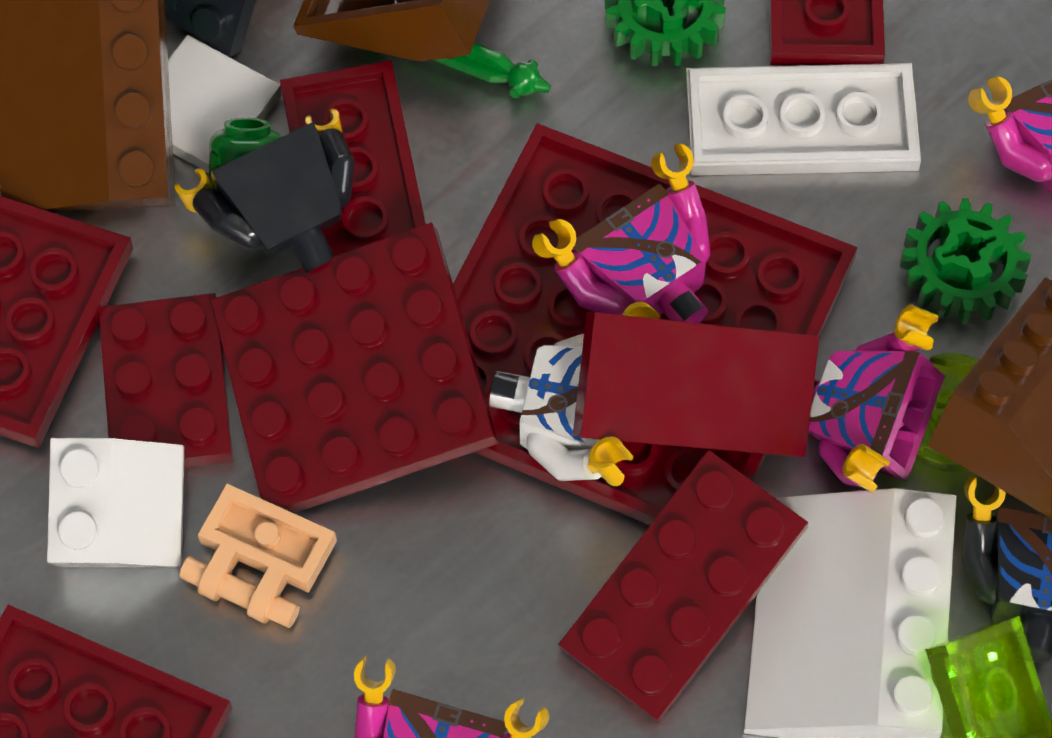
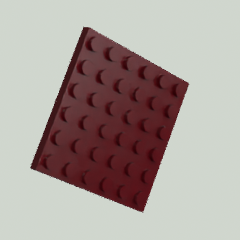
(513, 301)

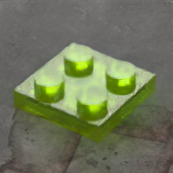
(990, 684)

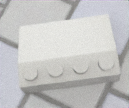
(852, 617)

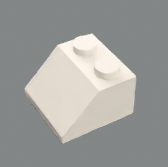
(115, 503)

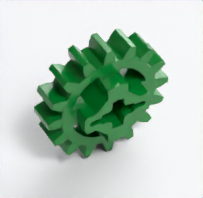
(665, 26)
(967, 256)

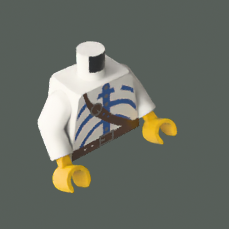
(549, 407)

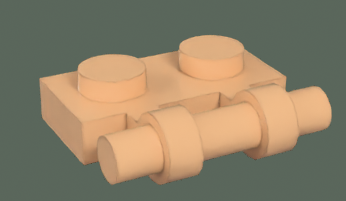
(267, 539)

